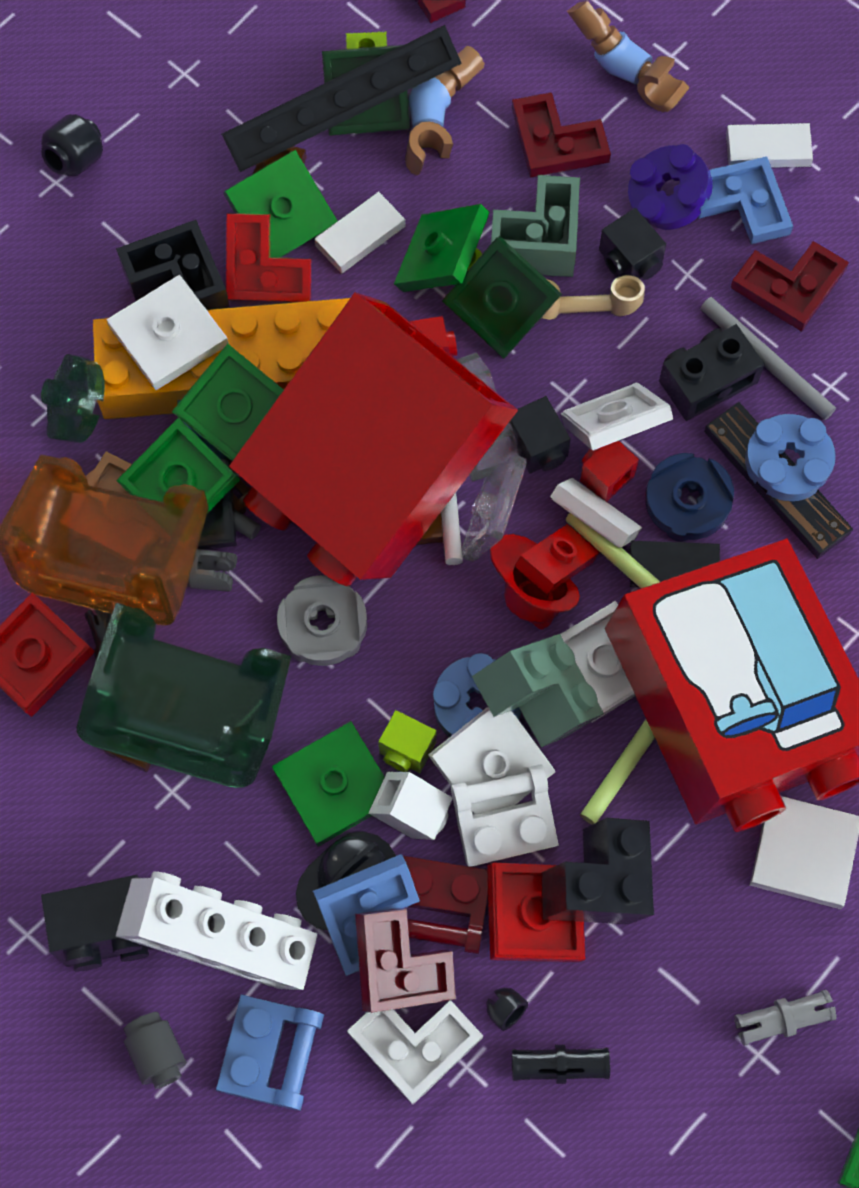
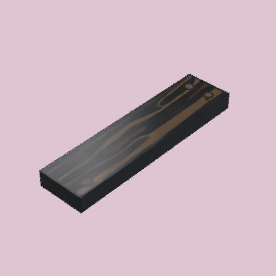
(810, 519)

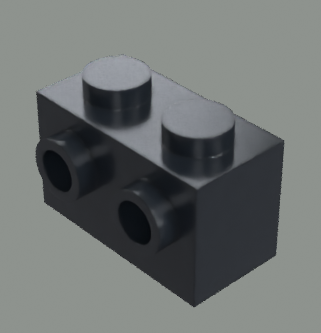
(710, 371)

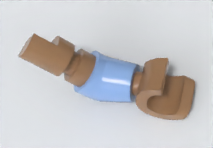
(627, 60)
(428, 108)

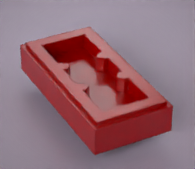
(556, 559)

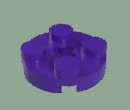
(657, 168)

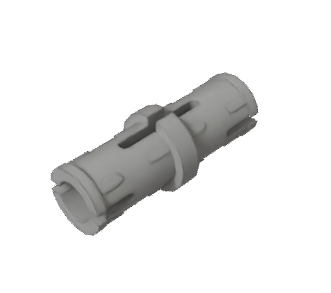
(785, 1017)

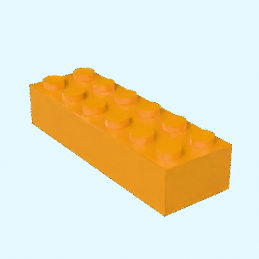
(269, 336)

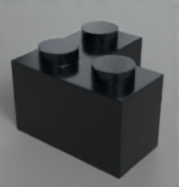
(170, 253)
(611, 883)

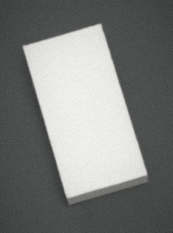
(782, 143)
(360, 232)
(595, 512)

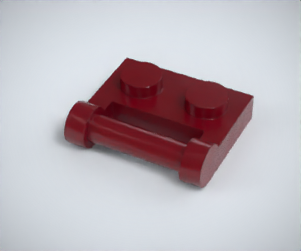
(451, 891)

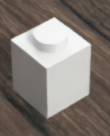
(411, 805)

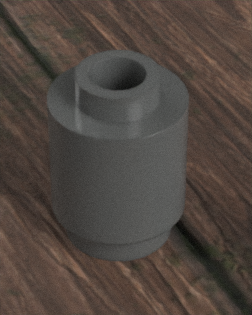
(154, 1050)

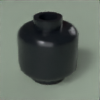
(71, 145)

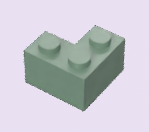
(550, 233)
(545, 687)

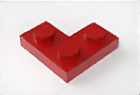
(251, 270)

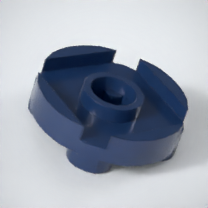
(679, 518)

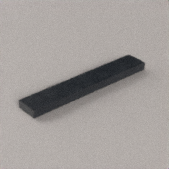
(341, 98)

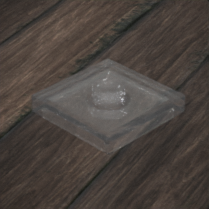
(493, 507)

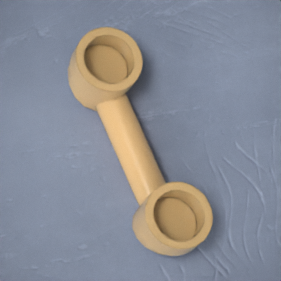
(625, 298)

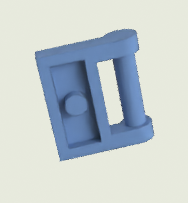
(254, 1050)

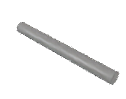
(772, 361)

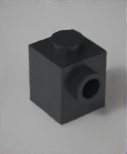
(632, 247)
(540, 436)

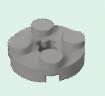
(307, 641)

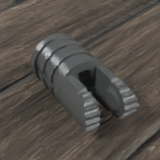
(204, 567)

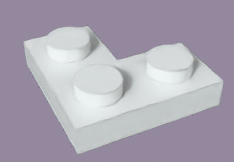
(419, 1058)

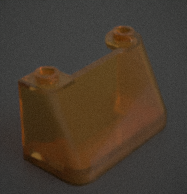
(101, 543)

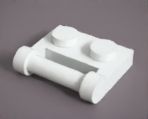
(505, 830)

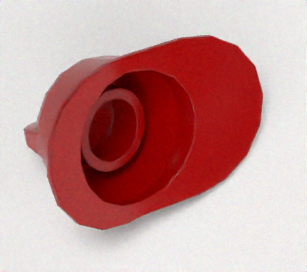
(521, 594)

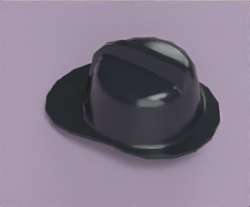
(341, 859)

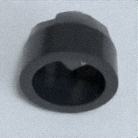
(507, 1008)

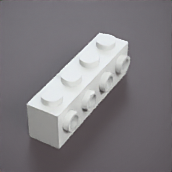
(217, 932)

